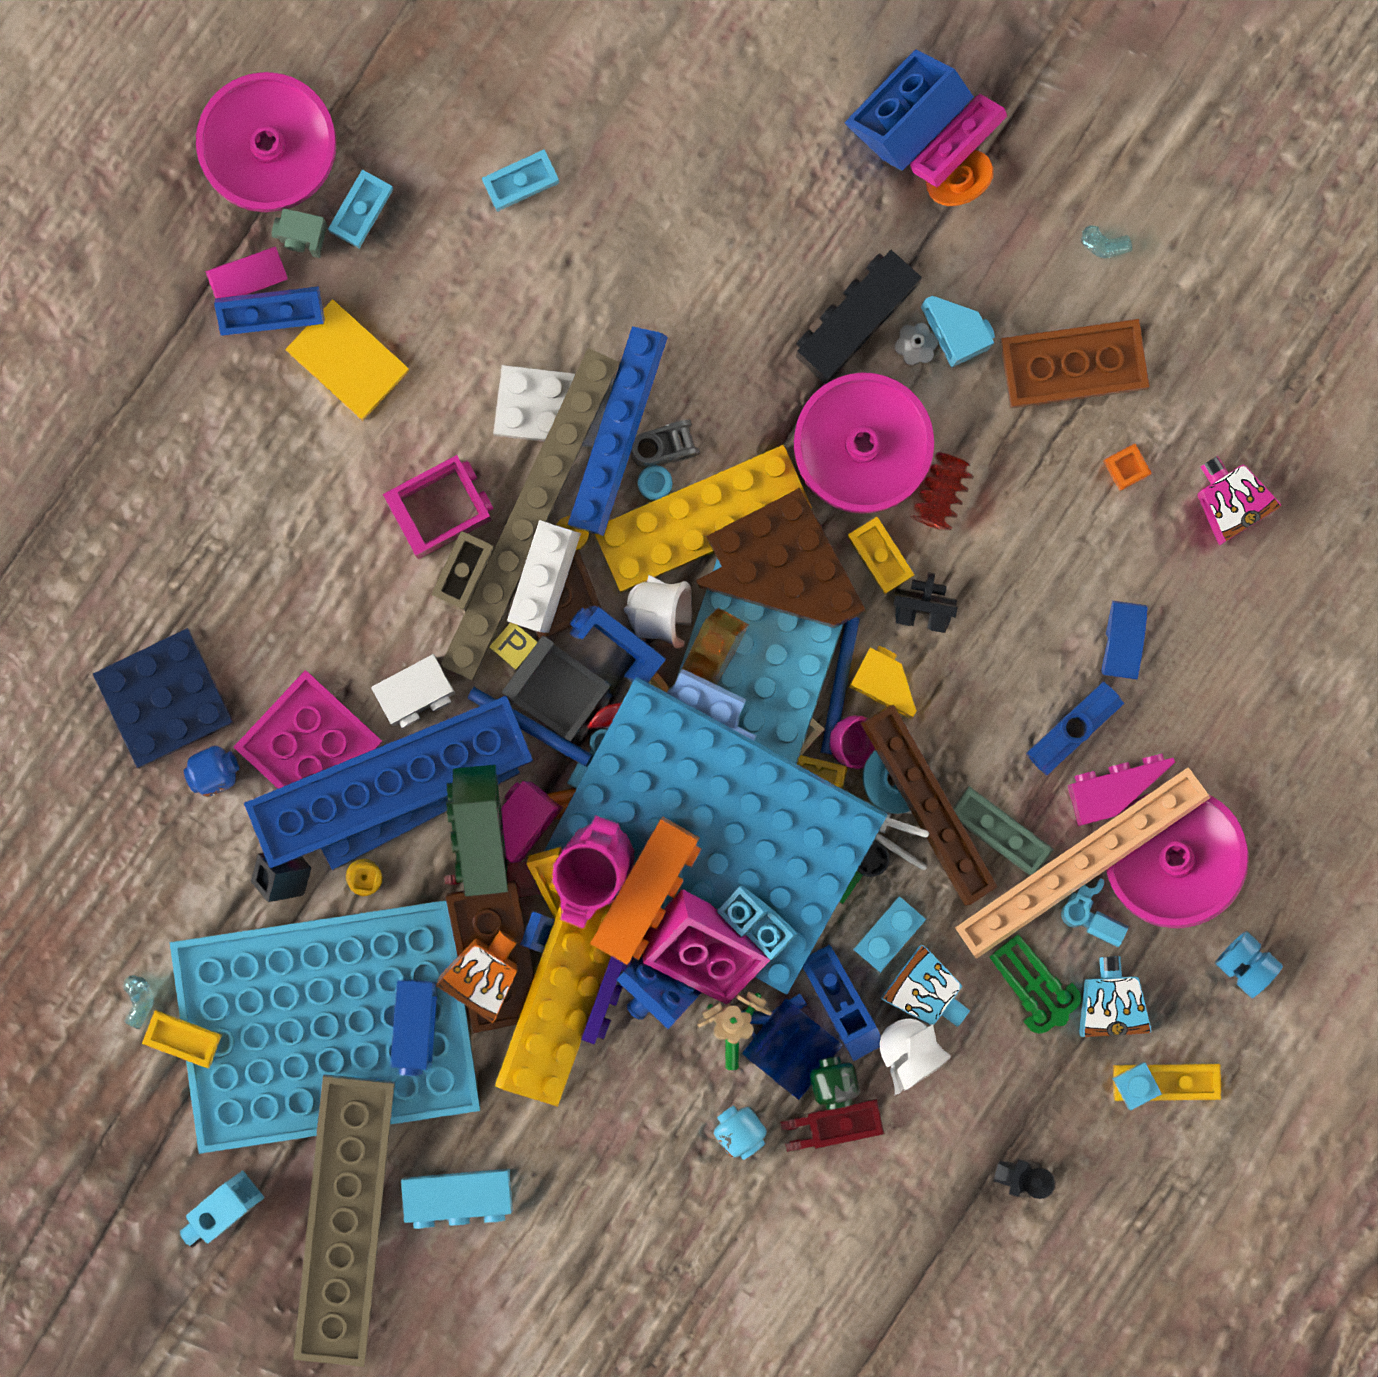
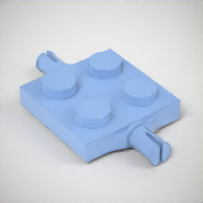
(710, 700)

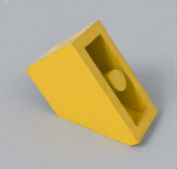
(884, 681)

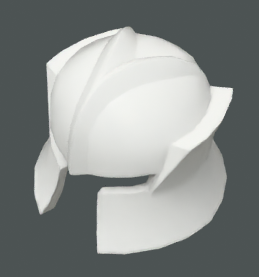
(657, 607)
(911, 1052)

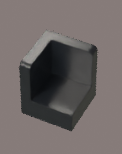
(281, 881)

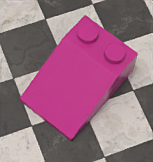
(702, 949)

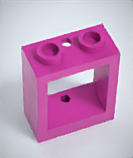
(467, 475)

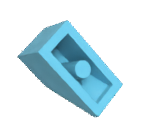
(958, 329)

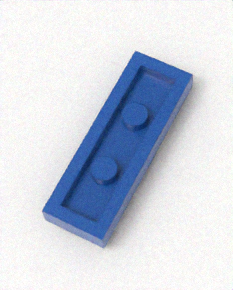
(269, 311)

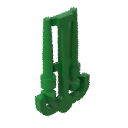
(1058, 1015)

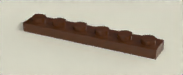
(929, 804)

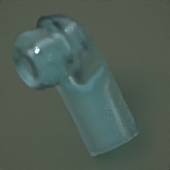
(1102, 246)
(141, 999)

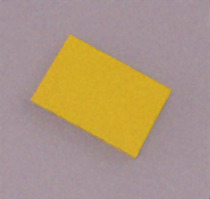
(348, 360)

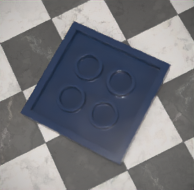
(163, 698)

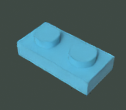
(520, 180)
(360, 209)
(889, 934)

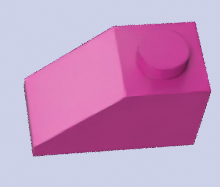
(526, 818)

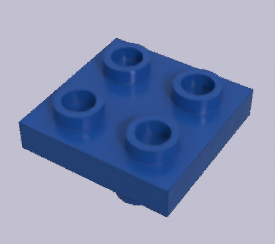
(656, 993)

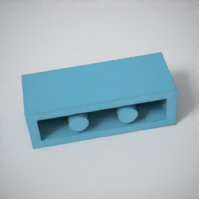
(457, 1197)

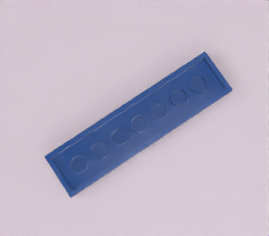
(384, 782)

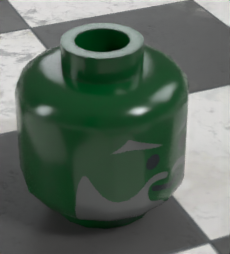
(835, 1083)

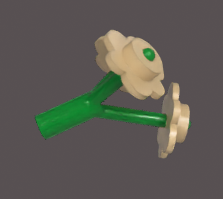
(733, 1024)

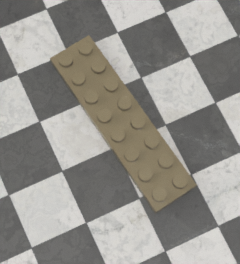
(344, 1220)

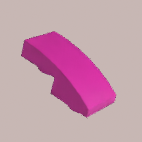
(247, 274)

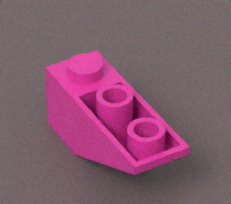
(1110, 794)

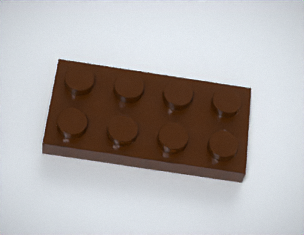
(482, 919)

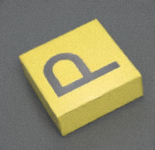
(513, 645)

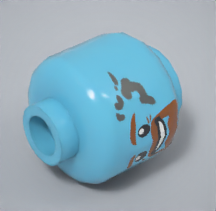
(740, 1132)

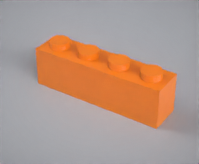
(645, 890)

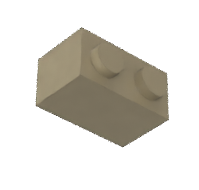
(462, 571)

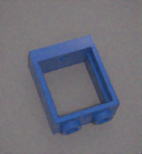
(414, 1026)

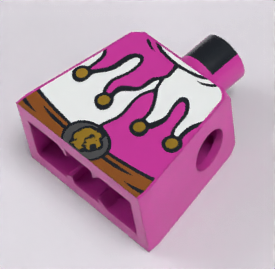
(1234, 499)

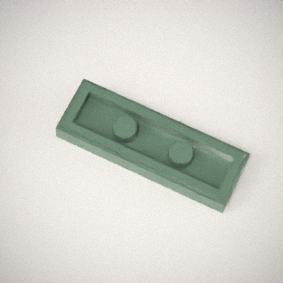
(1001, 832)

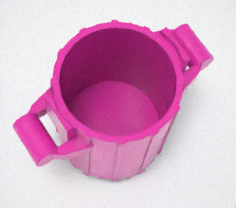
(592, 869)

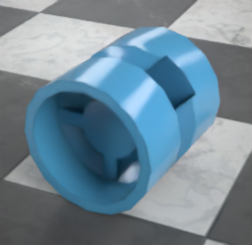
(1249, 964)

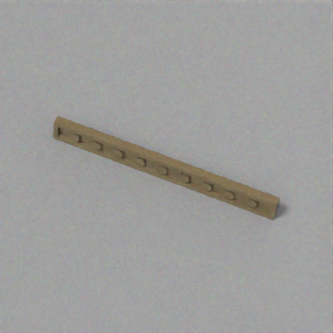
(532, 505)

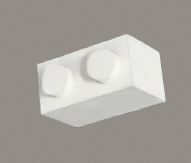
(414, 691)

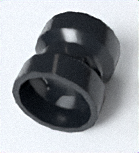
(876, 859)

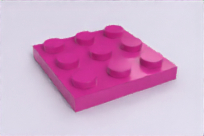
(304, 734)

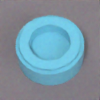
(654, 482)

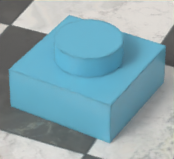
(1137, 1086)

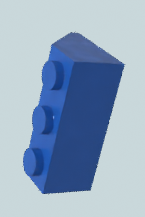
(910, 109)

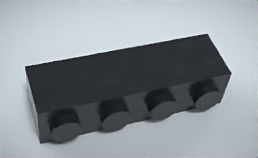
(858, 316)

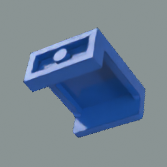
(647, 659)

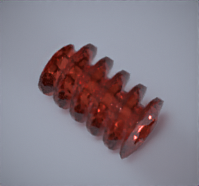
(942, 491)

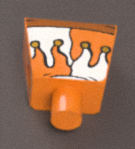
(481, 975)

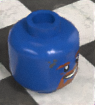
(211, 771)

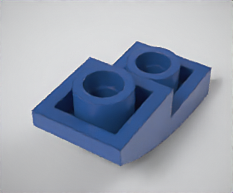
(1125, 639)

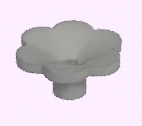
(914, 352)

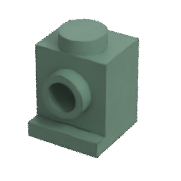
(300, 231)

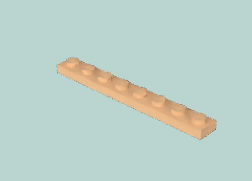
(1082, 862)

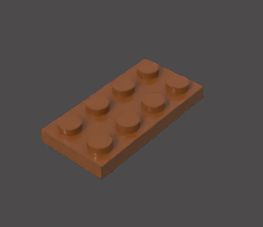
(1074, 363)

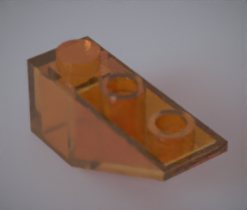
(715, 646)

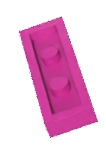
(958, 140)

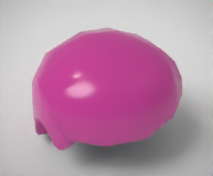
(850, 742)

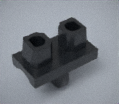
(939, 607)
(1025, 1179)

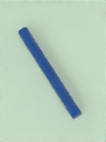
(840, 681)
(539, 731)

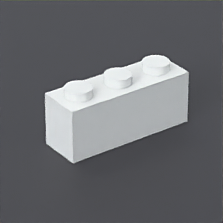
(543, 577)

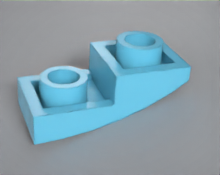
(758, 921)

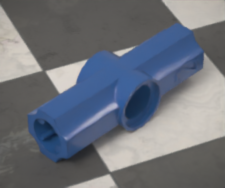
(1090, 712)

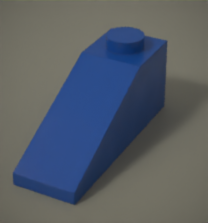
(842, 1003)

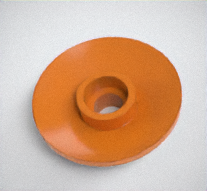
(965, 182)

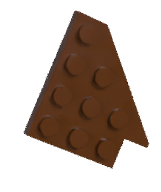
(783, 564)

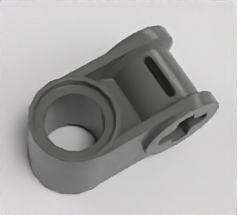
(667, 444)

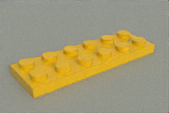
(676, 526)
(555, 1011)

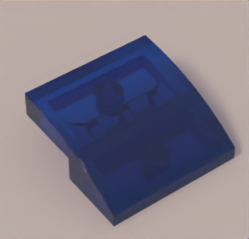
(791, 1048)

